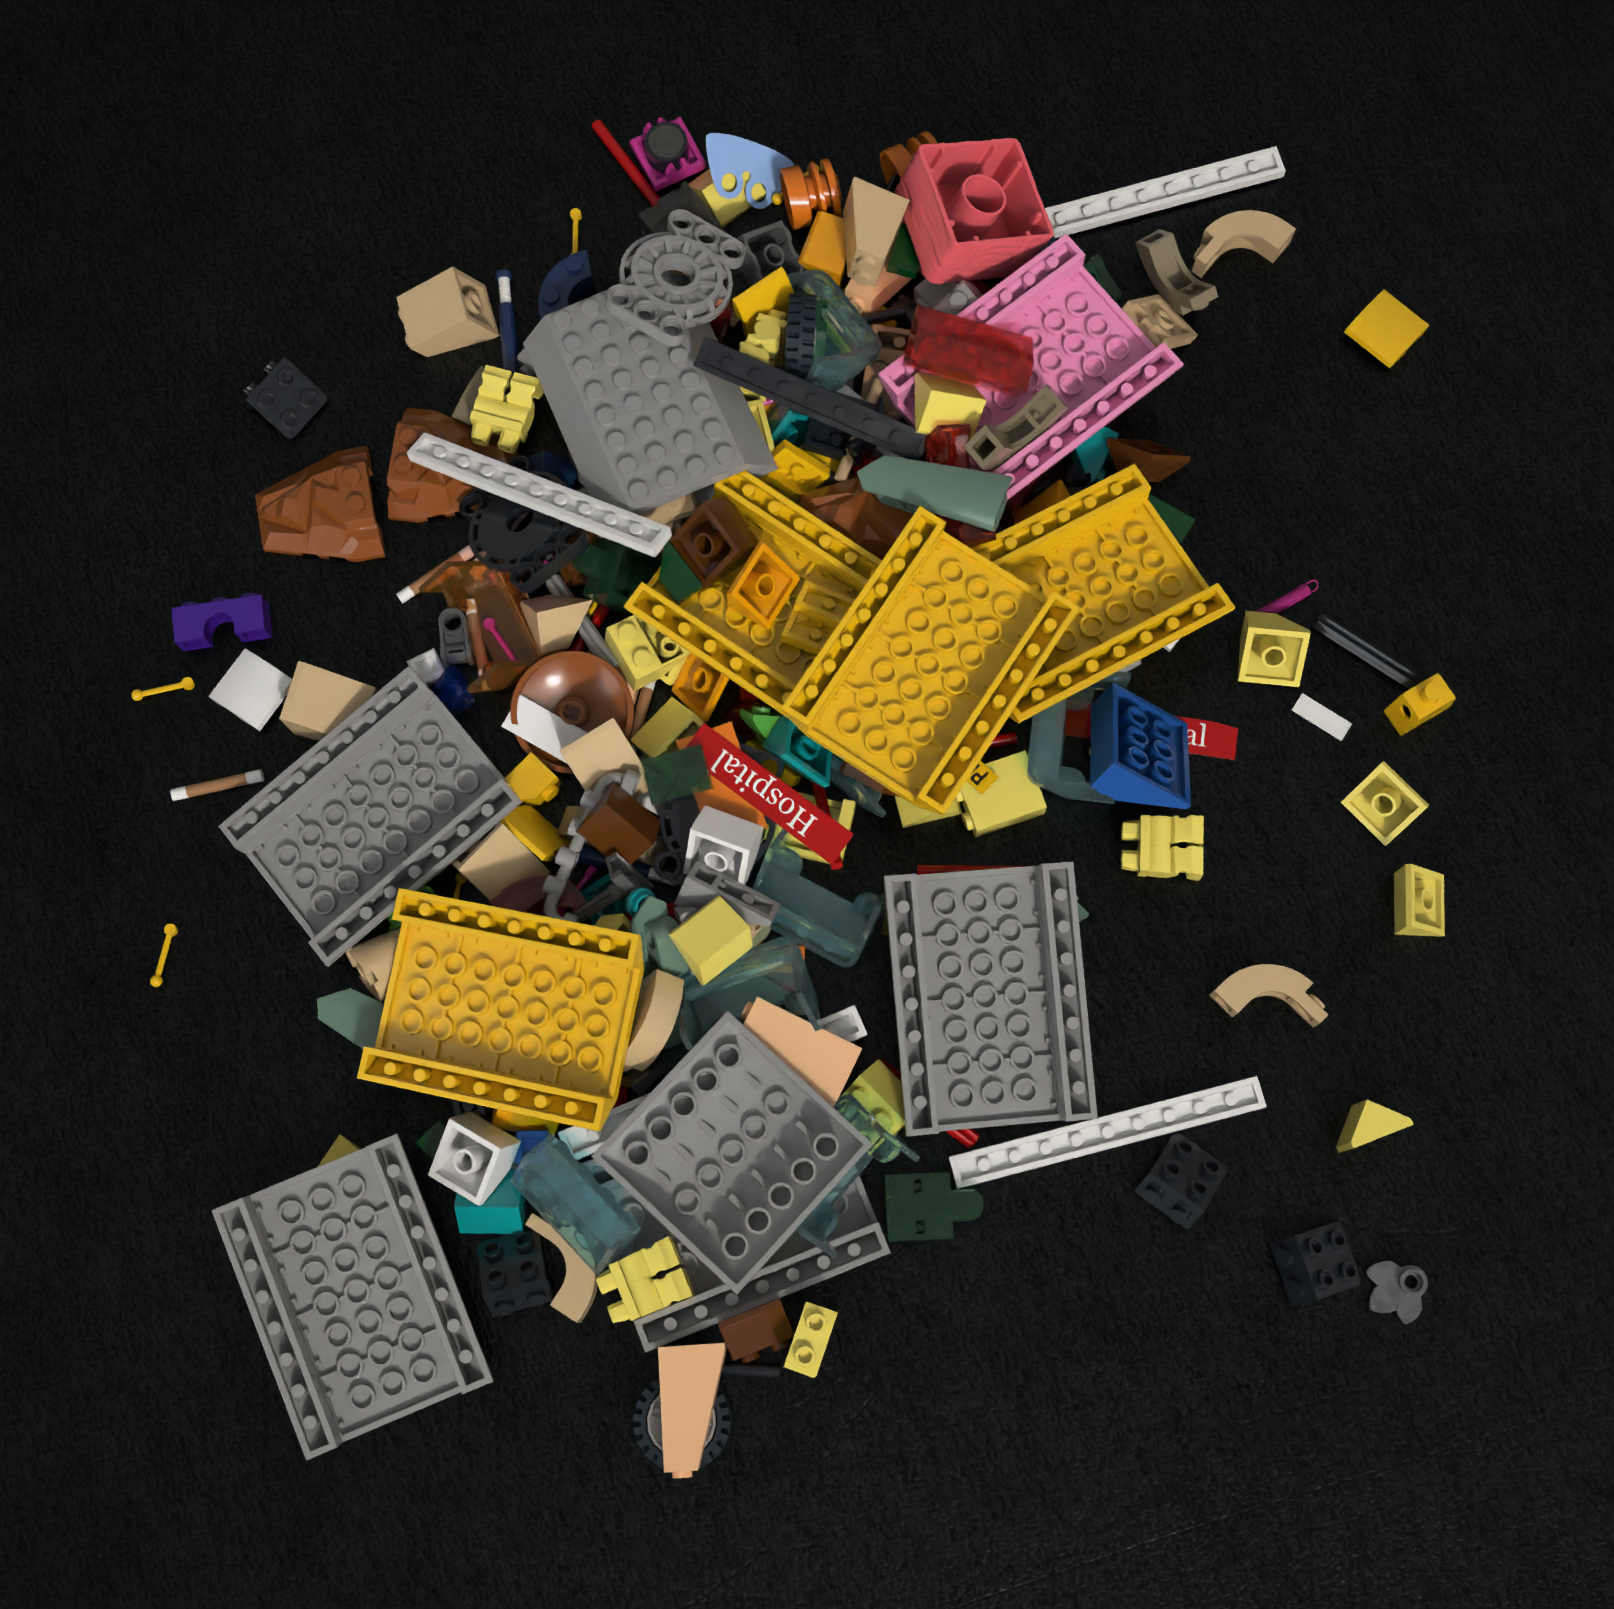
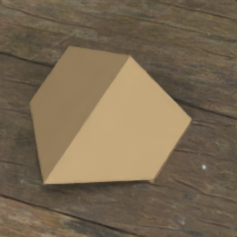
(554, 620)

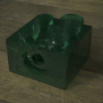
(614, 572)
(926, 1206)

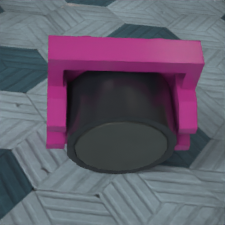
(667, 153)

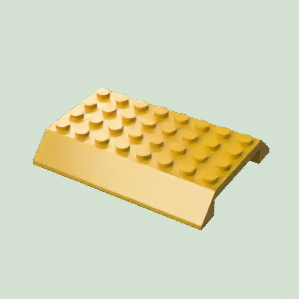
(1122, 571)
(731, 641)
(927, 665)
(507, 1010)

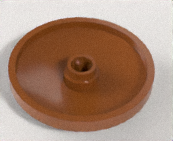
(578, 690)

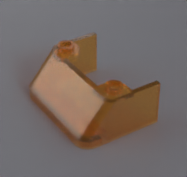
(495, 599)

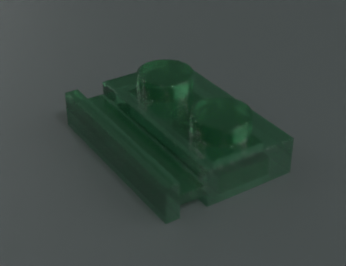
(677, 774)

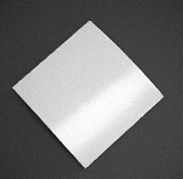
(252, 689)

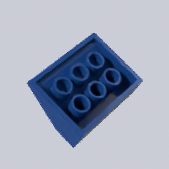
(1138, 751)

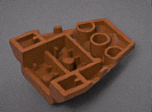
(423, 492)
(323, 510)
(857, 515)

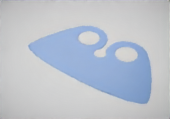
(737, 155)

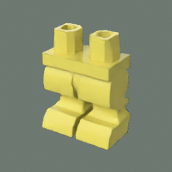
(766, 343)
(502, 418)
(1157, 846)
(636, 1285)

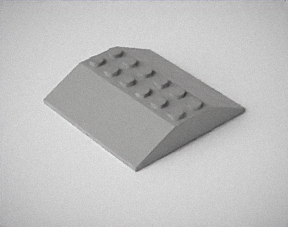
(732, 1152)

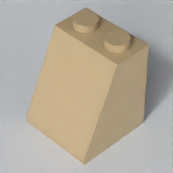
(870, 229)
(446, 313)
(321, 701)
(601, 753)
(498, 862)

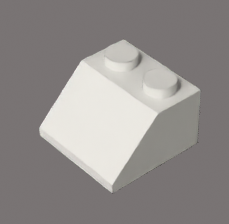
(723, 843)
(473, 1157)

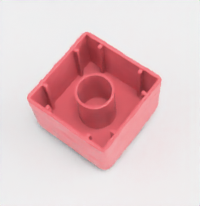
(973, 210)

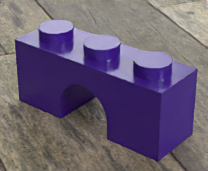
(196, 622)

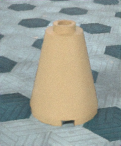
(375, 961)

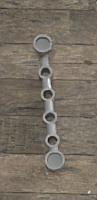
(569, 856)

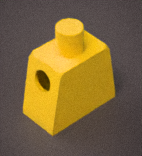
(1423, 701)

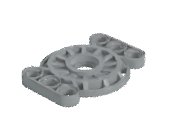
(670, 304)

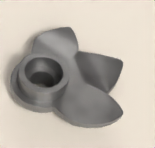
(1392, 1293)

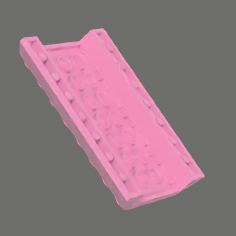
(1079, 348)

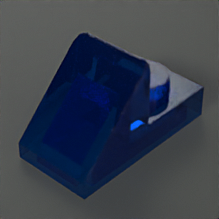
(453, 691)

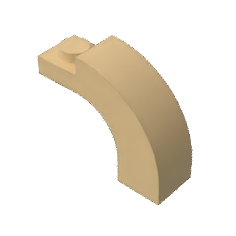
(1243, 229)
(1269, 981)
(654, 1018)
(580, 1281)

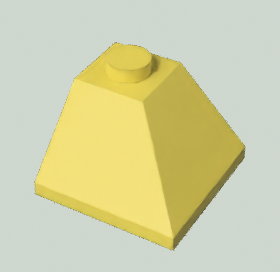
(1272, 649)

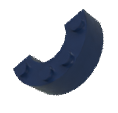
(566, 283)

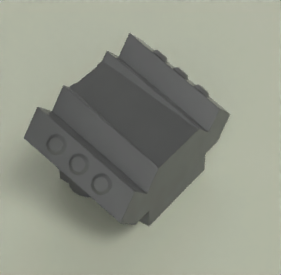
(765, 252)

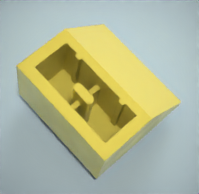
(642, 651)
(665, 728)
(881, 1094)

